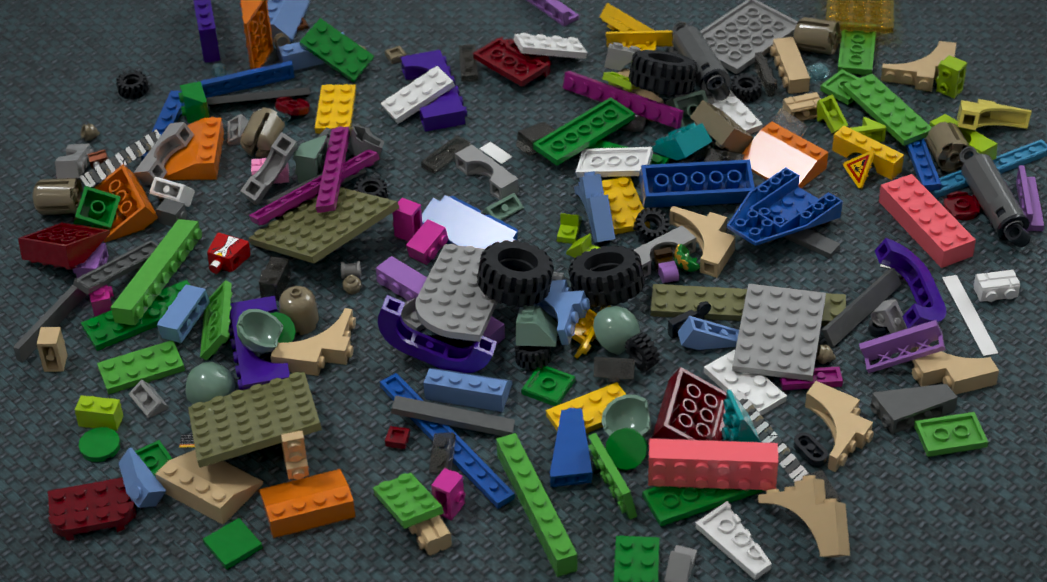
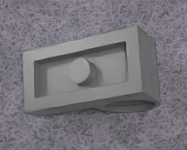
(889, 315)

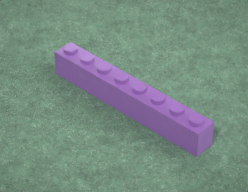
(408, 284)

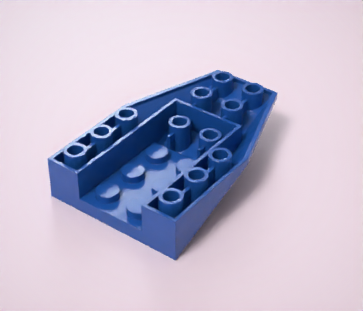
(781, 209)

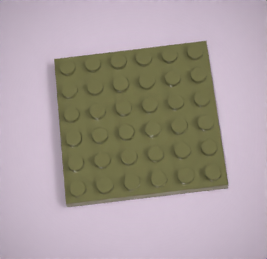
(313, 234)
(252, 418)

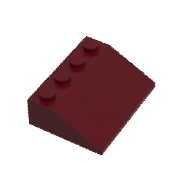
(62, 244)
(690, 409)

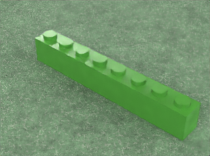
(156, 272)
(537, 505)

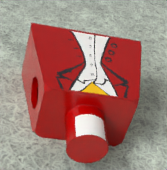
(227, 253)

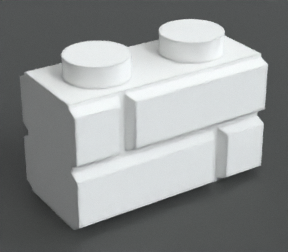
(171, 190)
(996, 285)

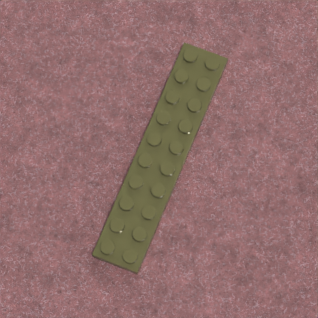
(724, 302)

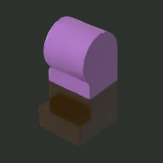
(665, 265)

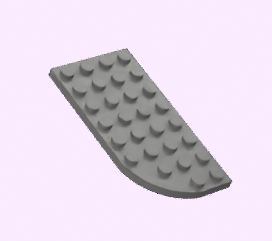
(451, 297)

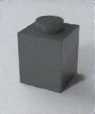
(170, 211)

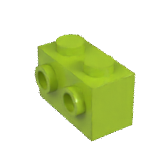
(951, 76)
(98, 412)

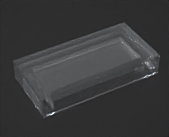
(790, 122)

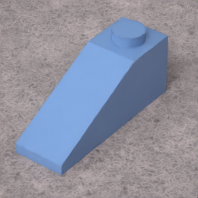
(706, 335)
(140, 481)

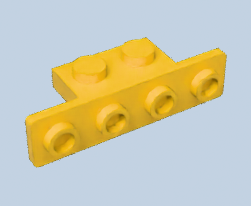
(619, 20)
(642, 39)
(584, 332)

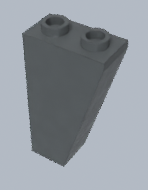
(902, 407)

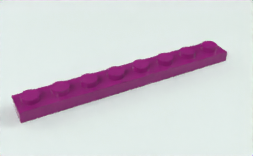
(638, 104)
(333, 169)
(310, 189)

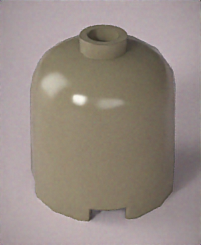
(301, 307)

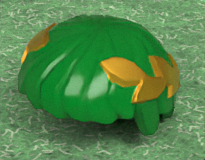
(683, 259)

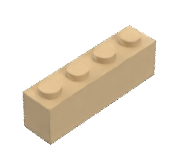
(790, 65)

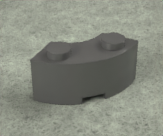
(362, 140)

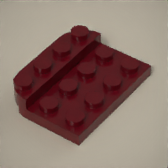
(508, 61)
(90, 508)

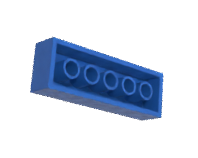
(695, 183)

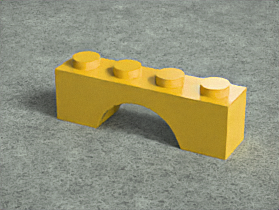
(886, 160)

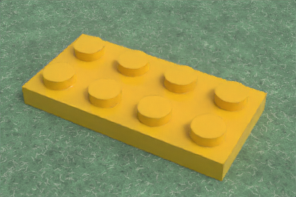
(335, 107)
(623, 203)
(591, 404)

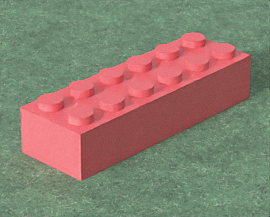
(927, 221)
(713, 464)

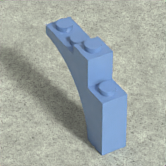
(596, 206)
(565, 307)

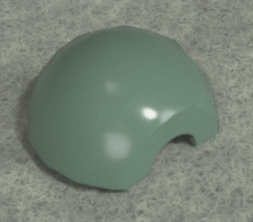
(614, 327)
(258, 330)
(208, 382)
(628, 412)

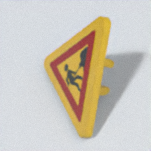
(859, 167)

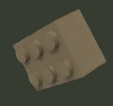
(722, 128)

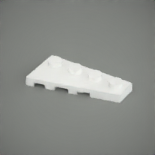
(729, 535)

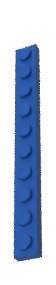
(463, 456)

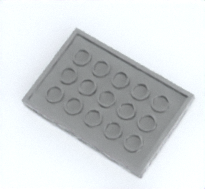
(745, 32)
(779, 332)

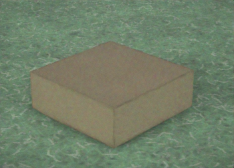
(394, 54)

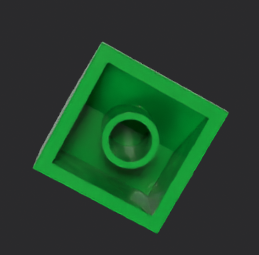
(194, 102)
(96, 209)

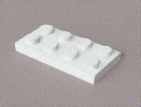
(550, 45)
(417, 94)
(738, 112)
(614, 161)
(756, 387)

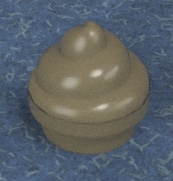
(280, 40)
(89, 132)
(352, 284)
(824, 354)

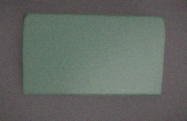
(504, 207)

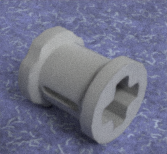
(350, 269)

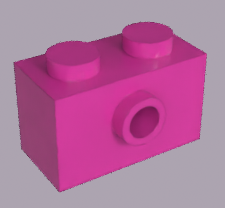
(407, 219)
(427, 242)
(101, 300)
(449, 492)

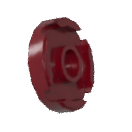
(292, 107)
(962, 205)

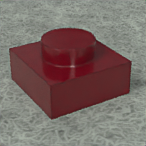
(397, 437)

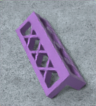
(556, 11)
(1029, 199)
(902, 342)

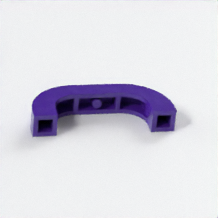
(923, 287)
(427, 348)

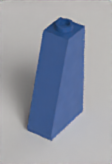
(571, 454)

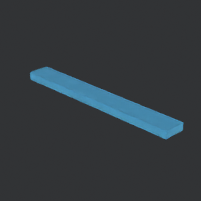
(1003, 163)

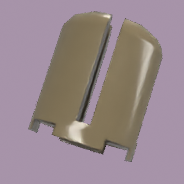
(816, 35)
(261, 134)
(946, 144)
(57, 196)

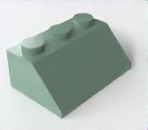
(535, 327)

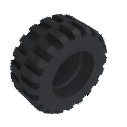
(663, 72)
(515, 273)
(607, 275)

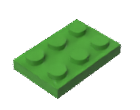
(951, 434)

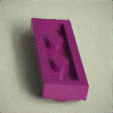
(827, 375)

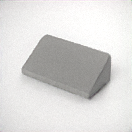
(235, 129)
(148, 399)

